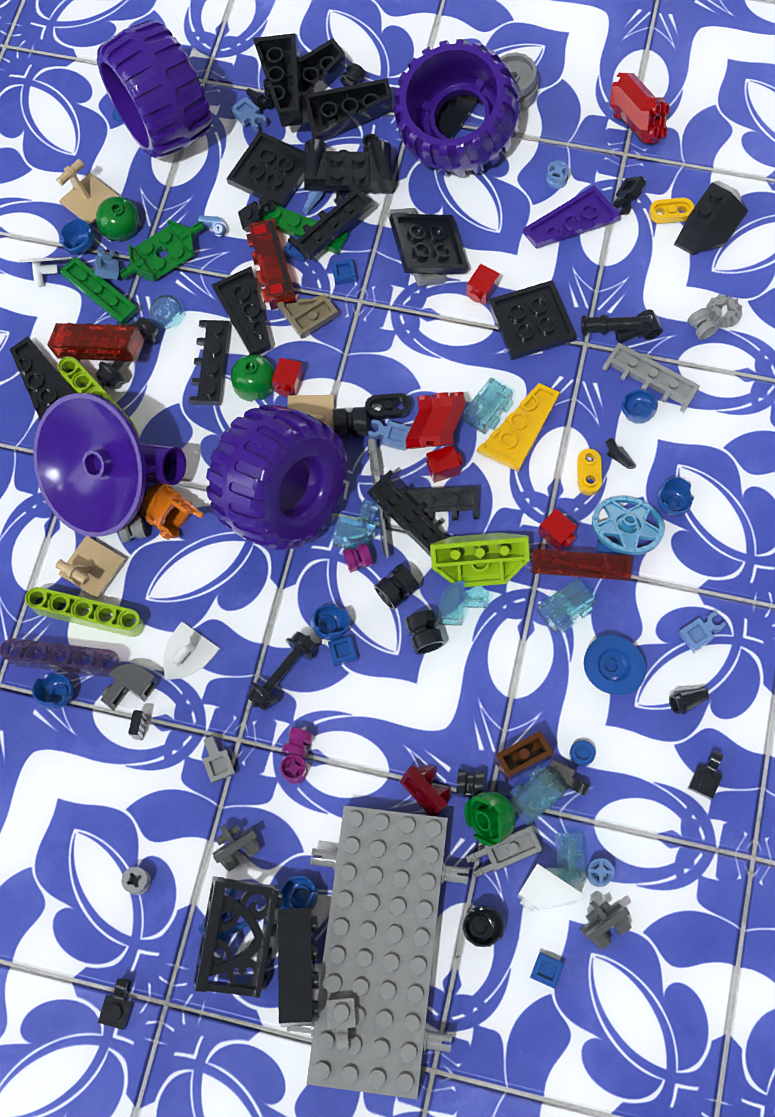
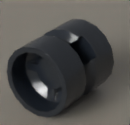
(350, 422)
(398, 585)
(424, 632)

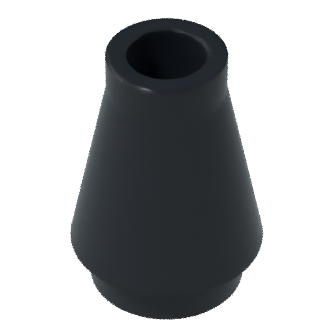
(685, 700)

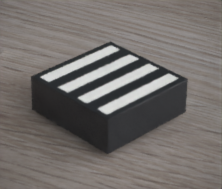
(138, 725)

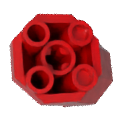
(639, 108)
(435, 420)

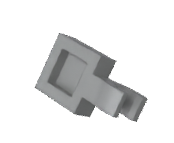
(217, 763)
(341, 1017)

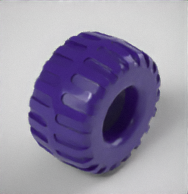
(451, 73)
(154, 88)
(277, 477)

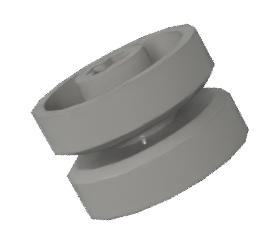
(525, 75)

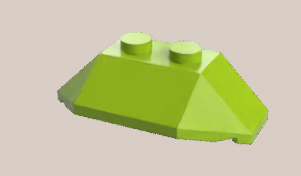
(480, 558)

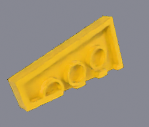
(519, 431)

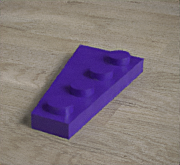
(576, 216)

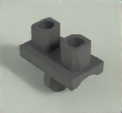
(226, 855)
(602, 919)

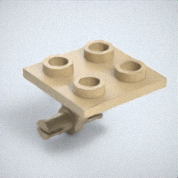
(85, 194)
(317, 406)
(90, 567)

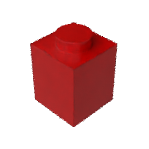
(482, 284)
(287, 377)
(443, 463)
(558, 530)

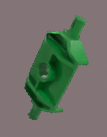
(173, 239)

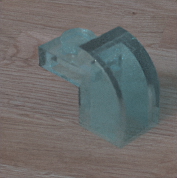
(351, 533)
(455, 598)

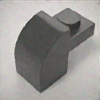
(128, 679)

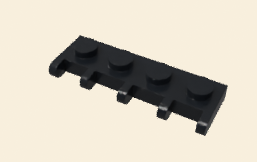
(332, 223)
(212, 362)
(444, 500)
(406, 513)

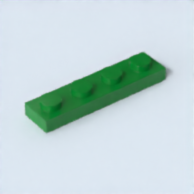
(292, 223)
(99, 291)

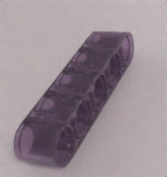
(53, 651)

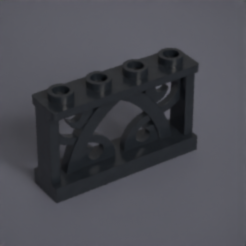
(219, 903)

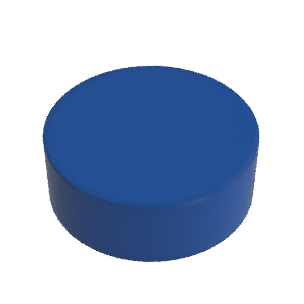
(582, 753)

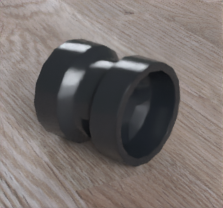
(469, 782)

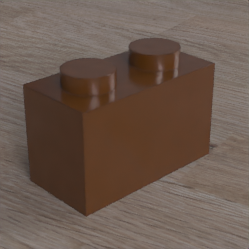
(523, 756)

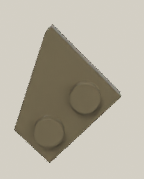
(308, 314)

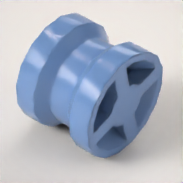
(561, 171)
(605, 867)

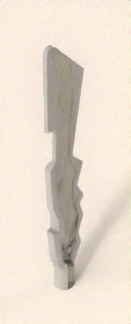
(374, 467)

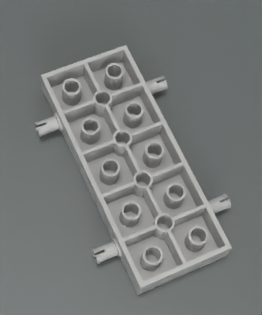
(380, 950)

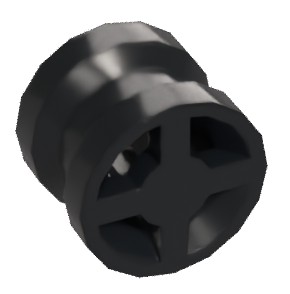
(353, 75)

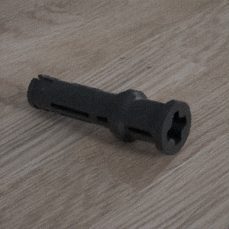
(605, 324)

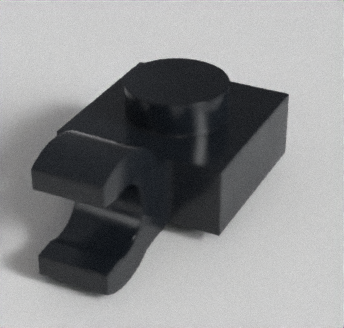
(628, 191)
(254, 212)
(567, 775)
(705, 779)
(116, 1008)

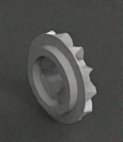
(733, 314)

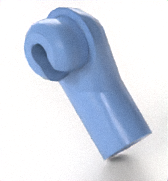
(215, 223)

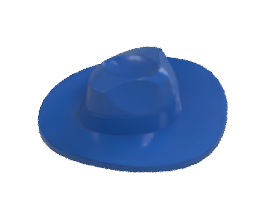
(614, 665)

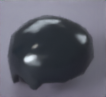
(483, 926)

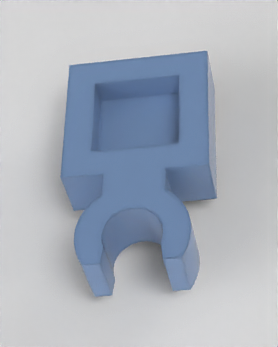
(248, 112)
(106, 265)
(392, 435)
(699, 633)

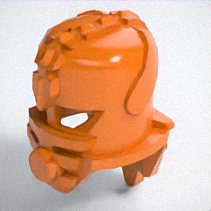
(166, 504)

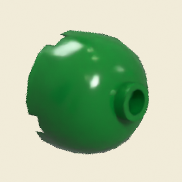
(117, 219)
(252, 378)
(490, 817)

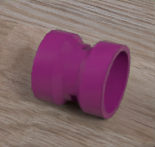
(352, 559)
(298, 742)
(293, 764)

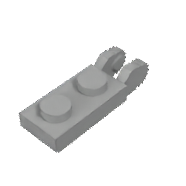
(510, 851)

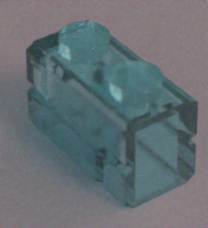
(488, 406)
(566, 606)
(538, 794)

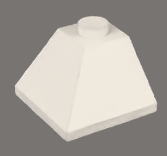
(547, 891)

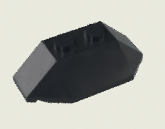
(712, 219)

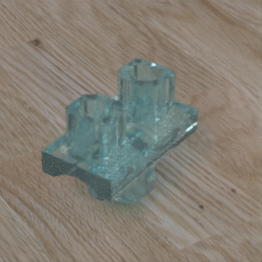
(570, 857)

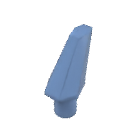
(312, 199)

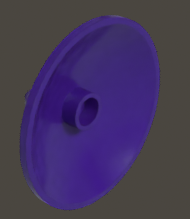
(95, 464)

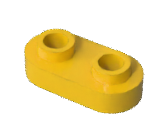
(670, 210)
(589, 470)

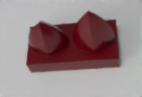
(418, 784)

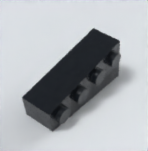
(318, 69)
(282, 71)
(346, 107)
(297, 967)

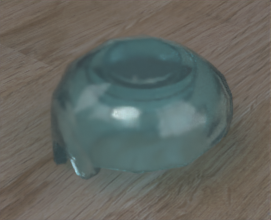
(167, 311)

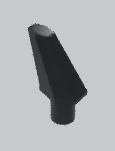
(258, 99)
(619, 454)

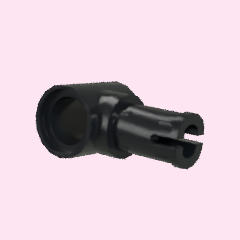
(622, 336)

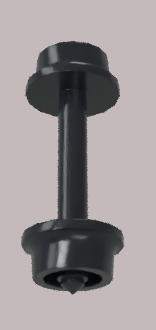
(109, 374)
(300, 645)

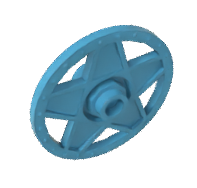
(628, 525)

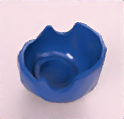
(77, 236)
(639, 406)
(675, 496)
(330, 622)
(53, 691)
(299, 893)

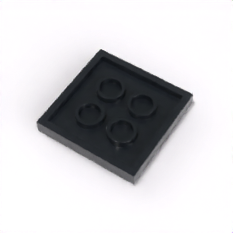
(269, 169)
(428, 243)
(532, 320)

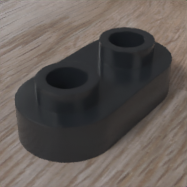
(388, 405)

